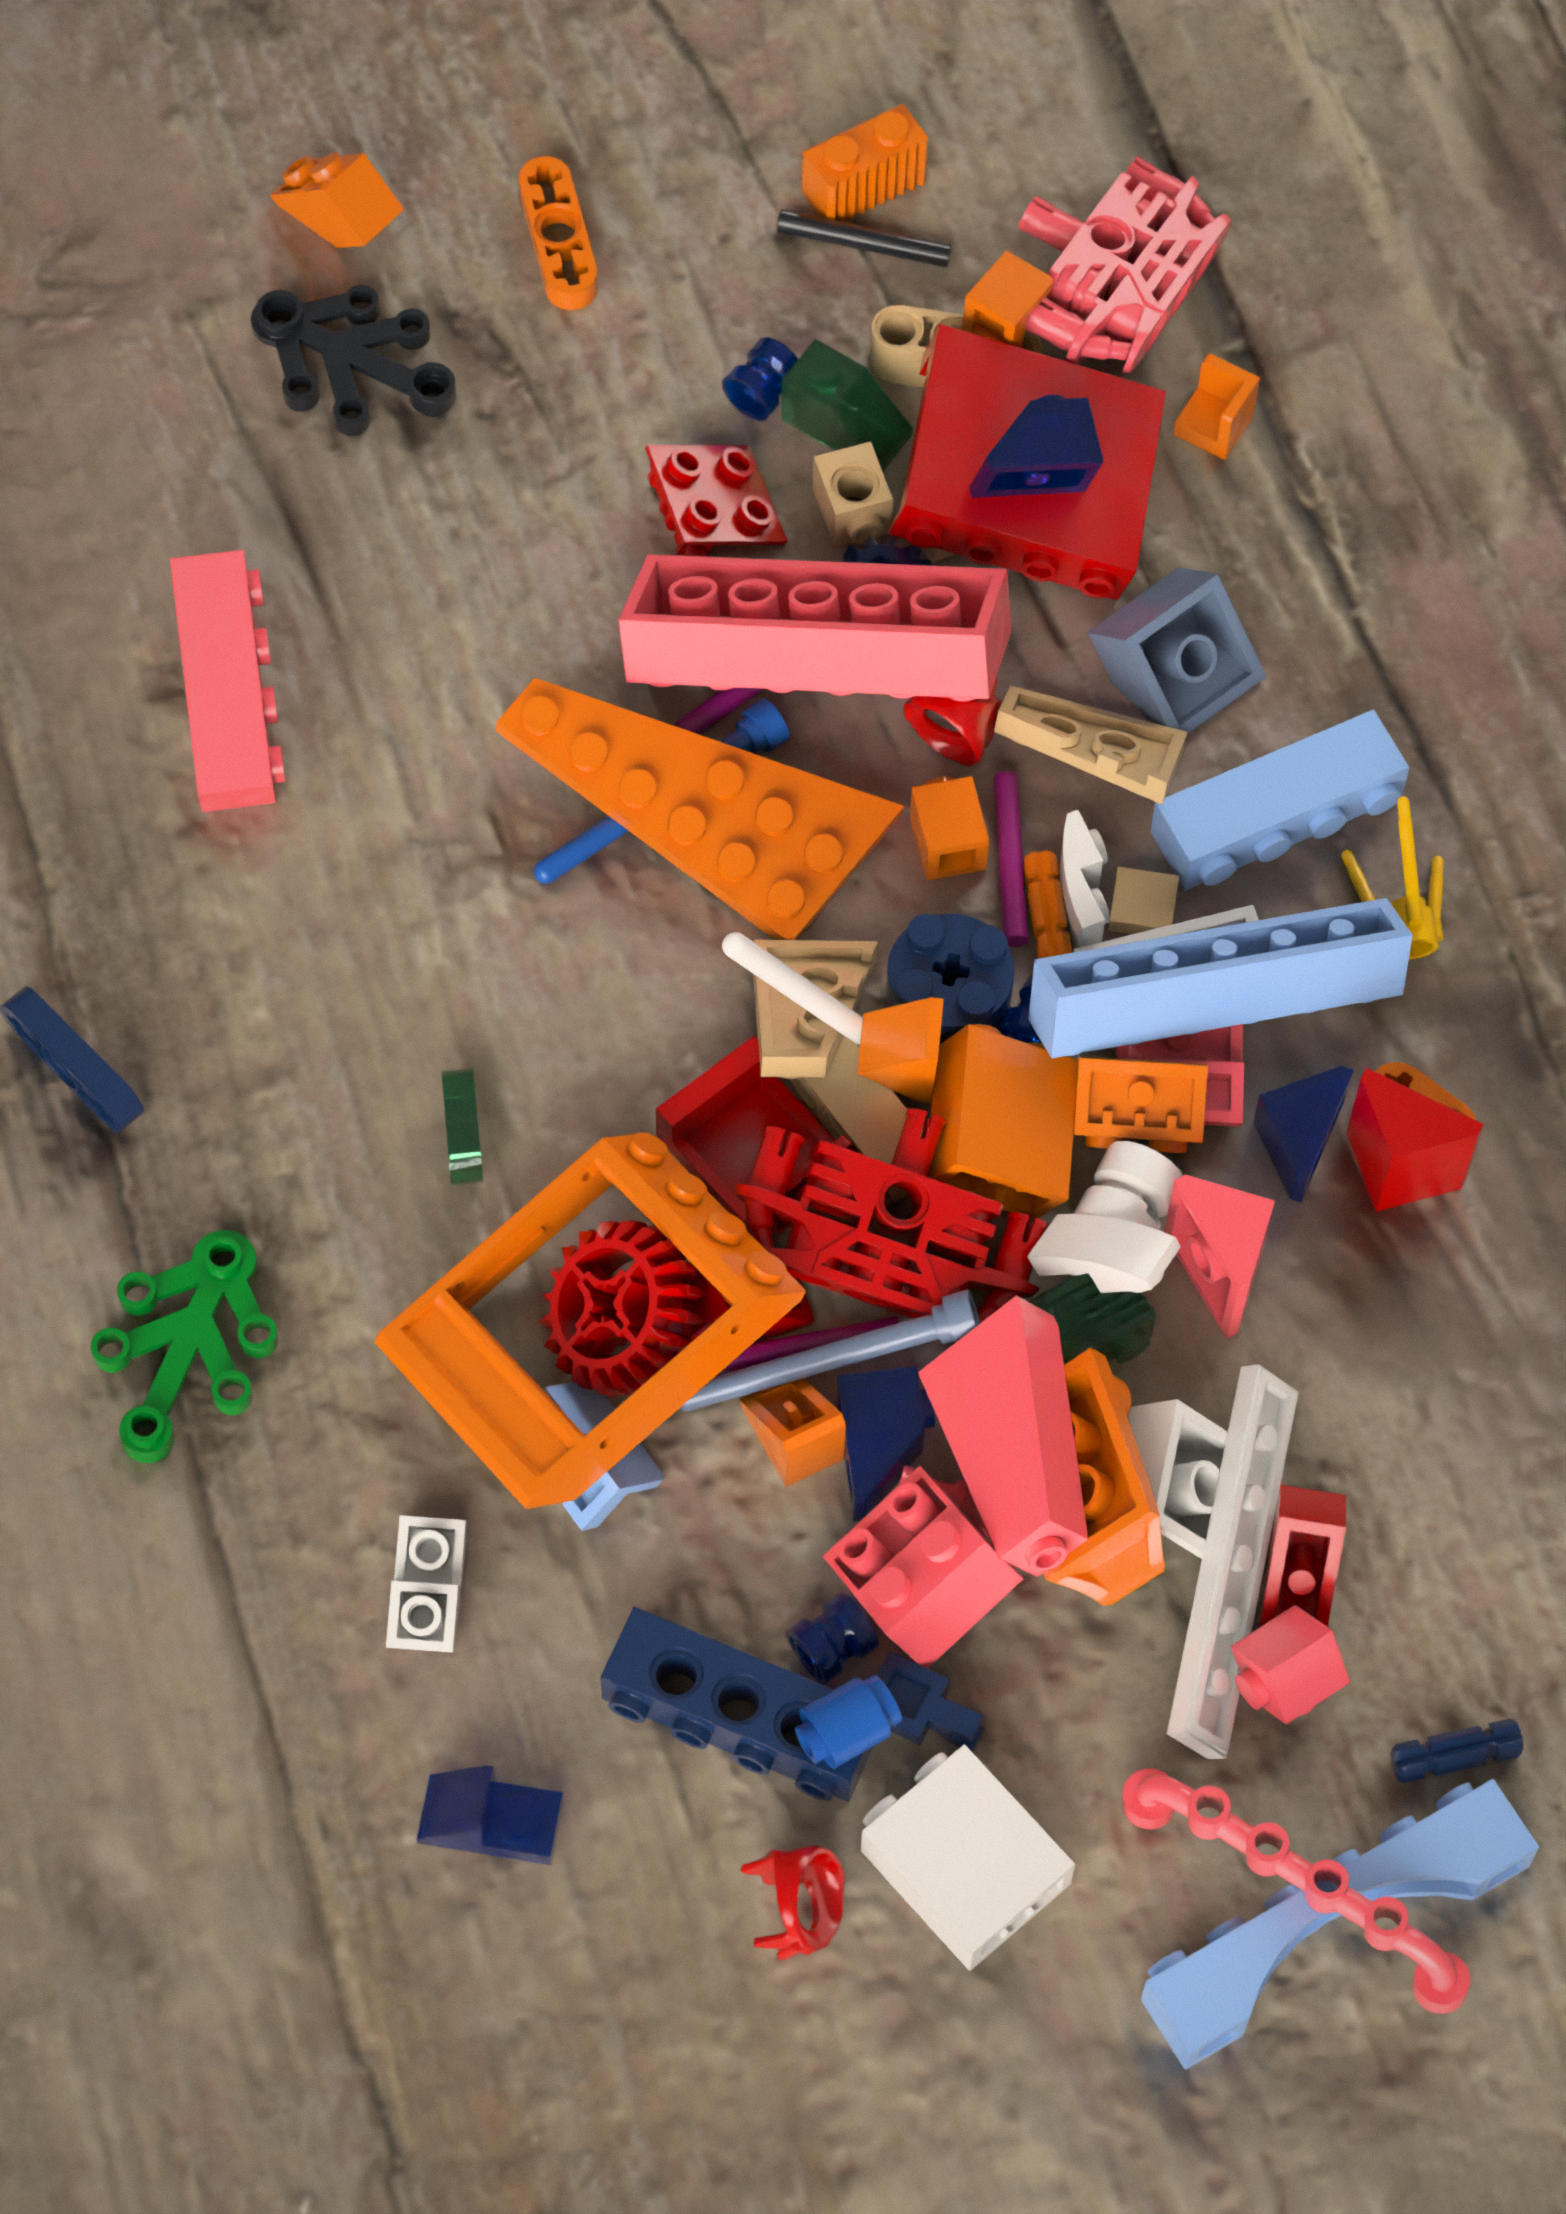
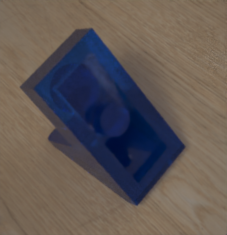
(490, 1817)

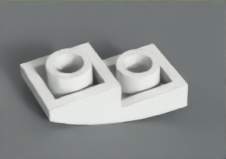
(1080, 876)
(1112, 1251)
(427, 1584)

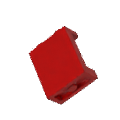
(720, 1123)

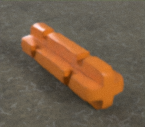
(1046, 904)

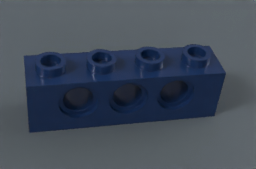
(658, 1648)

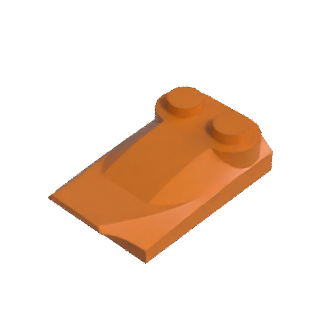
(1116, 1492)

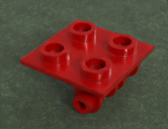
(712, 497)

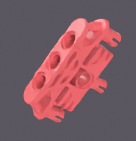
(1124, 265)

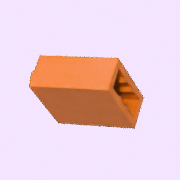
(1005, 1119)

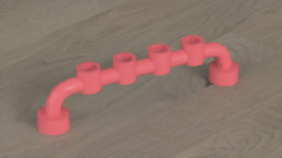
(1151, 1801)

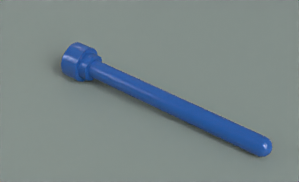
(757, 730)

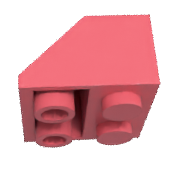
(922, 1568)

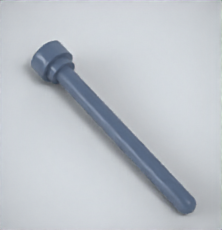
(947, 1322)

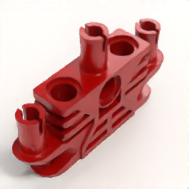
(872, 1266)

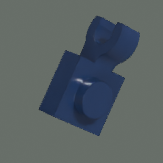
(923, 1704)

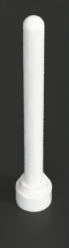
(793, 985)

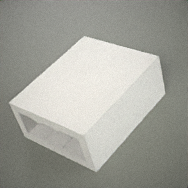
(965, 1855)

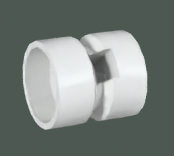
(1131, 1185)

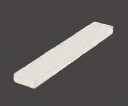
(1232, 1561)

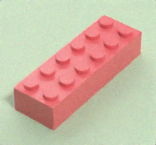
(816, 626)

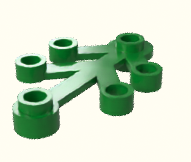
(187, 1333)

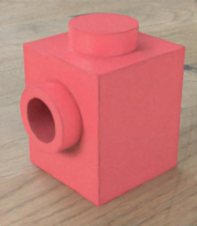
(1289, 1665)

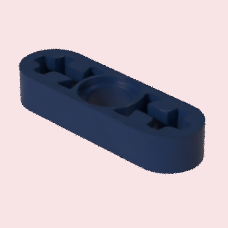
(72, 1059)

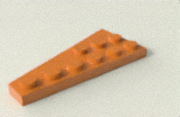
(731, 820)

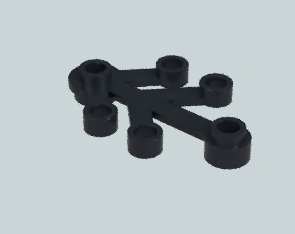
(349, 350)

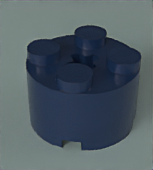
(953, 961)

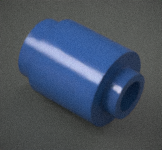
(847, 1721)

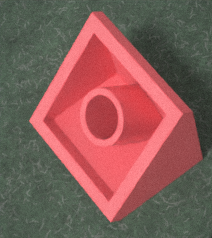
(1220, 1243)

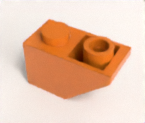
(338, 198)

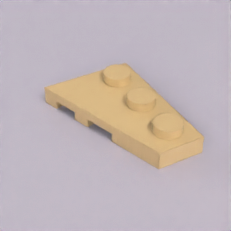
(1098, 741)
(789, 1036)

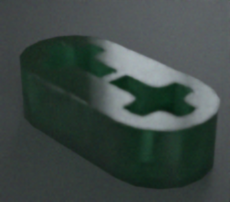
(462, 1126)

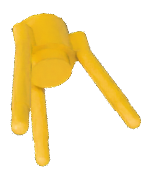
(1420, 919)

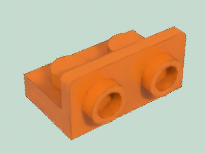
(1140, 1102)

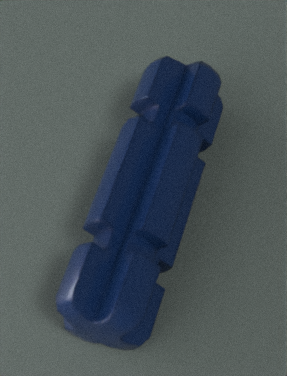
(1456, 1750)

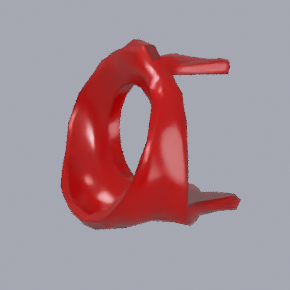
(971, 718)
(823, 1879)

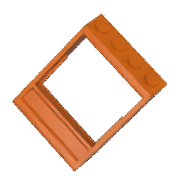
(498, 1403)

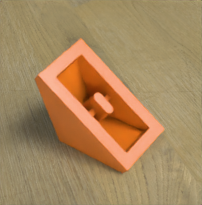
(902, 1047)
(796, 1429)

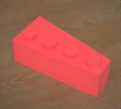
(224, 680)

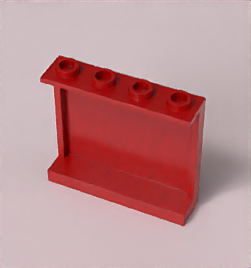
(967, 405)

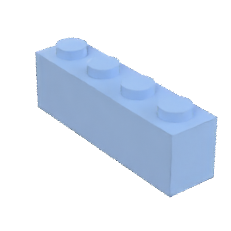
(1279, 801)

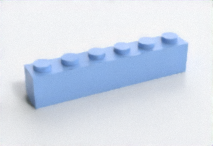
(1219, 977)

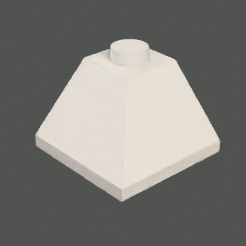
(1183, 1467)

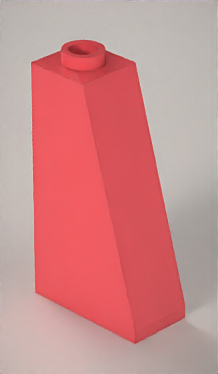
(1013, 1434)

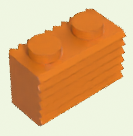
(865, 165)

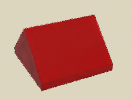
(1408, 1142)

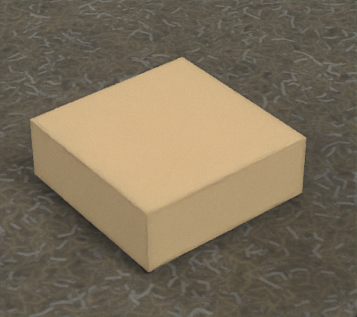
(1142, 900)

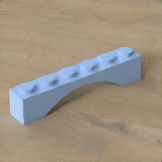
(1453, 1853)

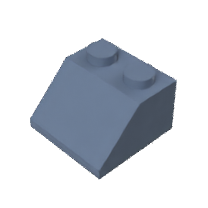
(1178, 650)

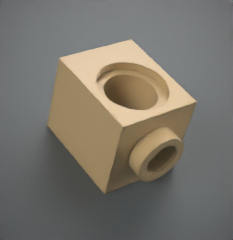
(846, 475)

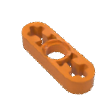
(563, 211)

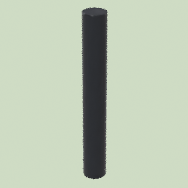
(864, 238)

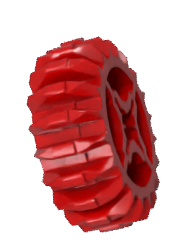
(600, 1310)

